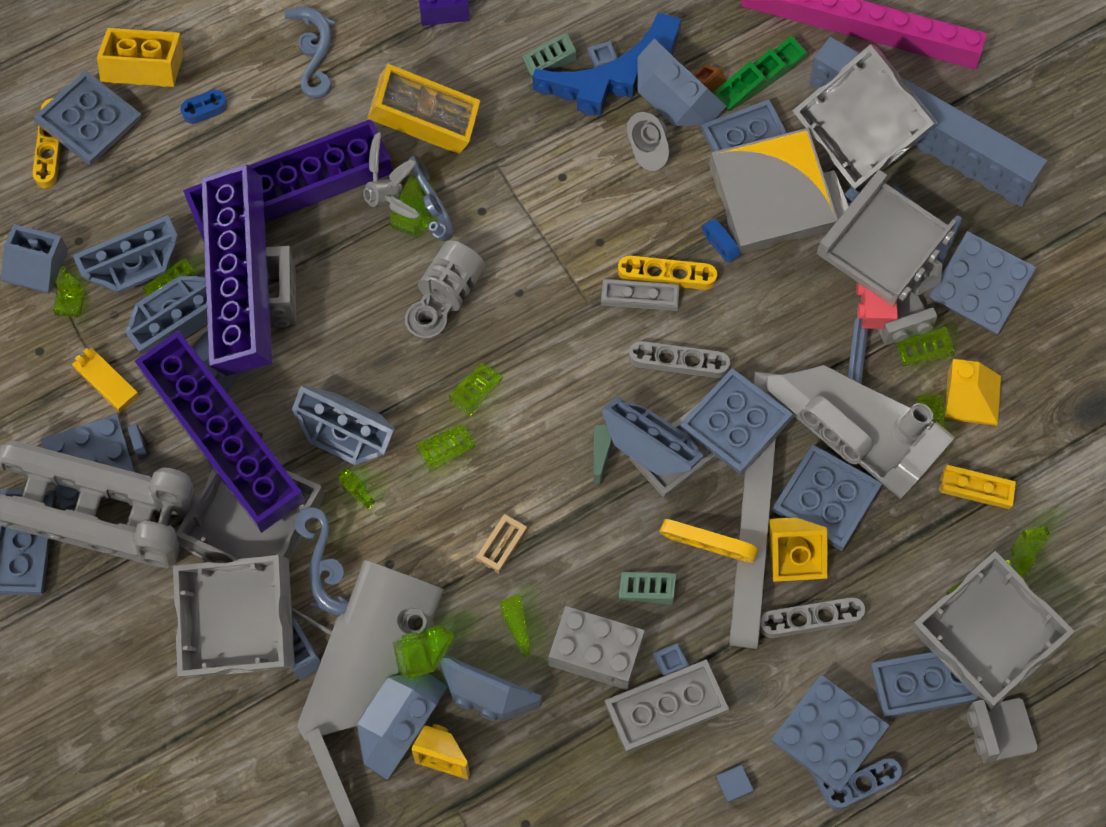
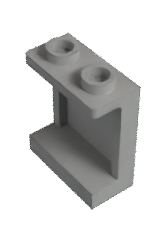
(282, 267)

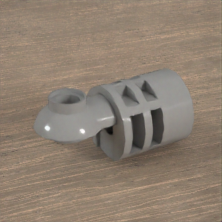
(444, 288)

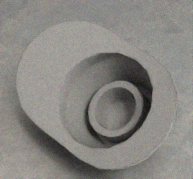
(648, 140)

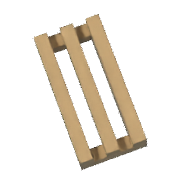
(490, 563)

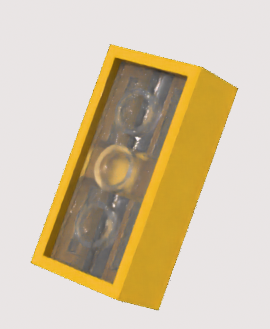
(423, 109)

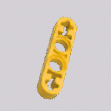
(45, 143)
(667, 268)
(709, 541)

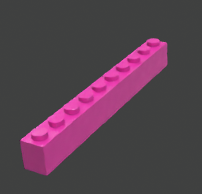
(882, 26)

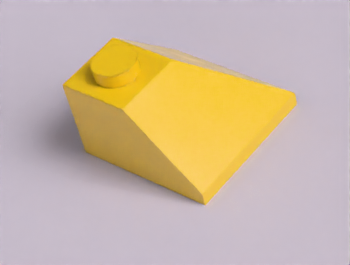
(972, 393)
(797, 549)
(439, 751)

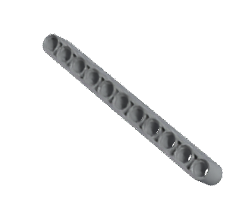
(753, 530)

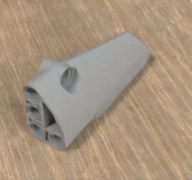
(863, 425)
(361, 646)

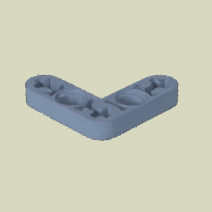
(852, 794)

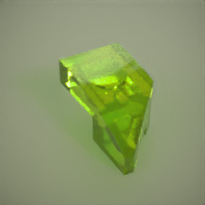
(69, 295)
(356, 488)

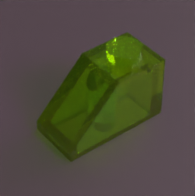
(412, 197)

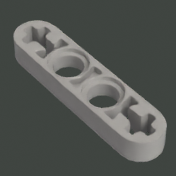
(678, 364)
(813, 622)
(332, 778)

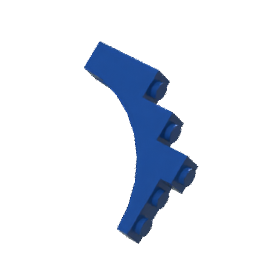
(619, 77)

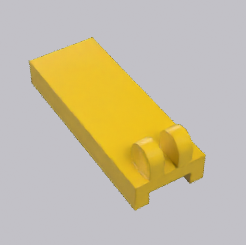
(105, 379)
(977, 486)

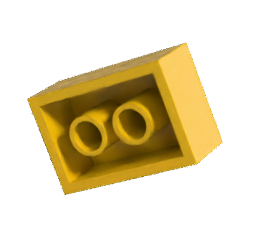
(140, 57)

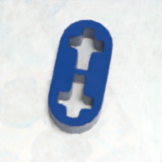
(203, 106)
(721, 240)

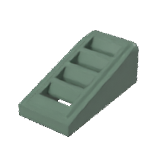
(554, 45)
(601, 450)
(647, 577)

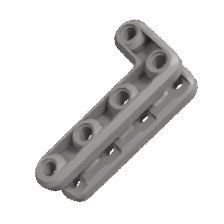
(140, 540)

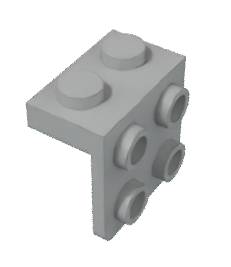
(911, 320)
(1001, 732)

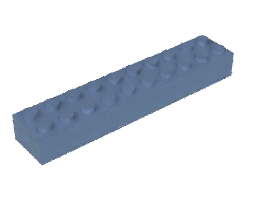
(958, 138)

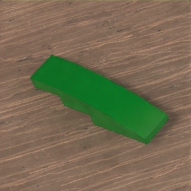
(762, 73)

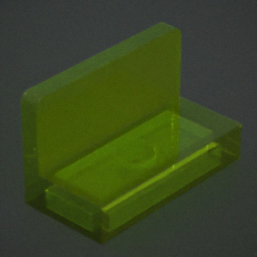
(1026, 545)

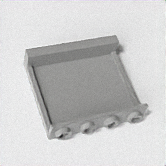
(885, 240)

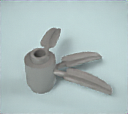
(387, 190)

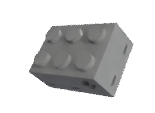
(596, 648)

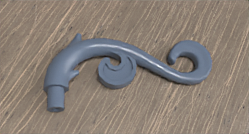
(318, 51)
(443, 230)
(317, 565)

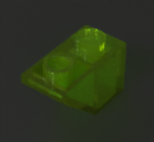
(421, 652)

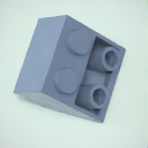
(32, 258)

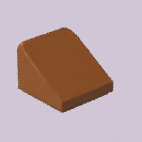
(710, 77)

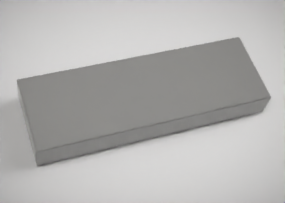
(640, 294)

